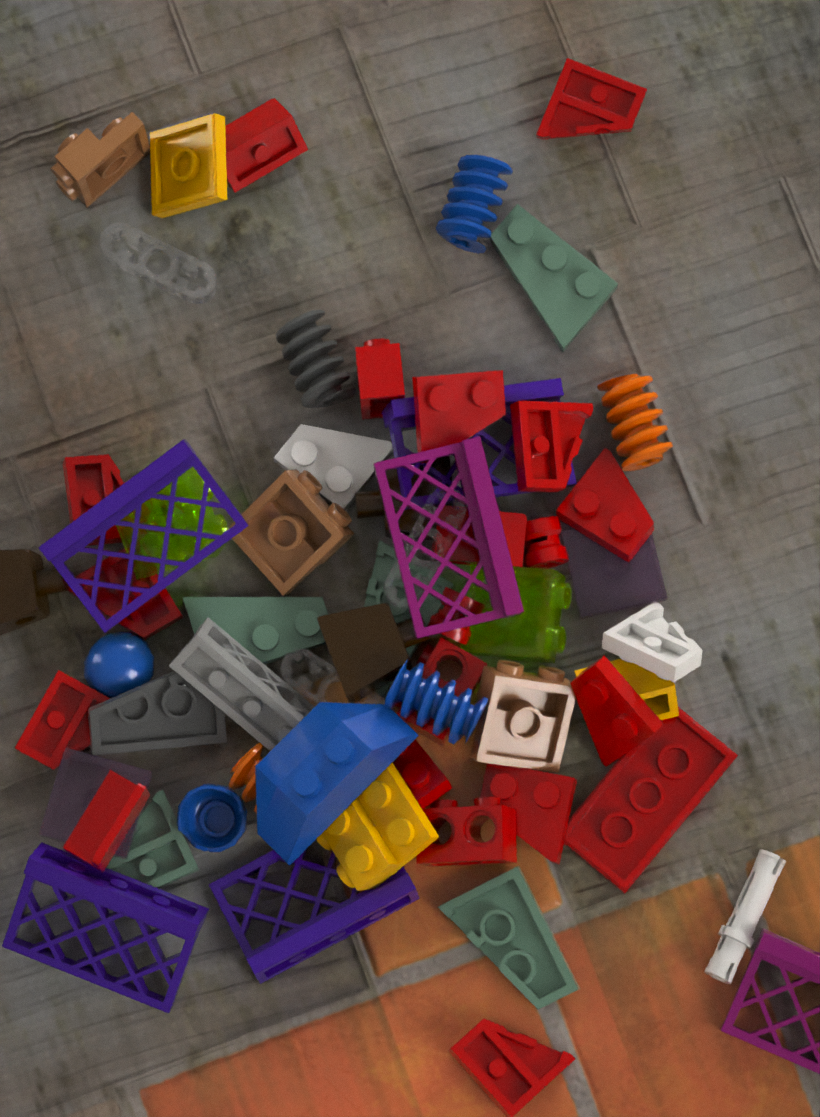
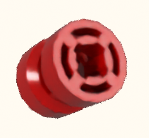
(544, 544)
(463, 634)

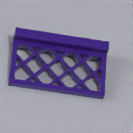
(400, 416)
(121, 503)
(113, 892)
(322, 929)

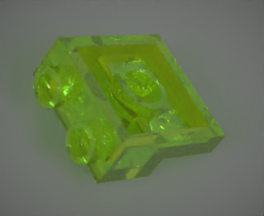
(184, 517)
(536, 631)

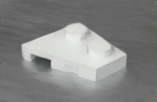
(335, 459)
(654, 644)

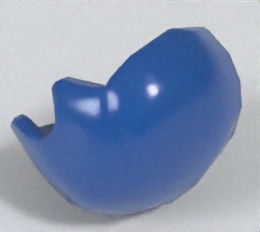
(118, 663)
(212, 817)

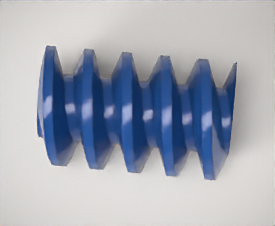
(470, 201)
(435, 702)

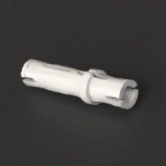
(745, 916)

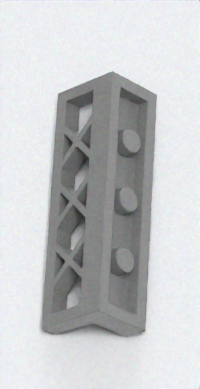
(240, 685)

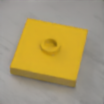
(188, 166)

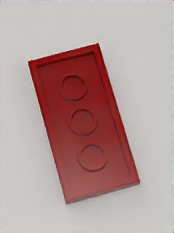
(646, 799)

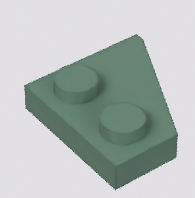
(158, 848)

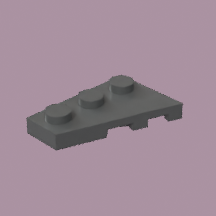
(155, 717)

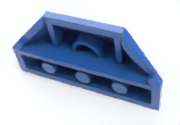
(323, 770)

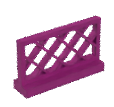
(486, 528)
(795, 959)

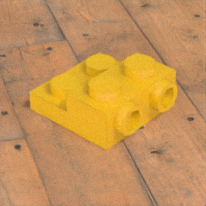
(378, 832)

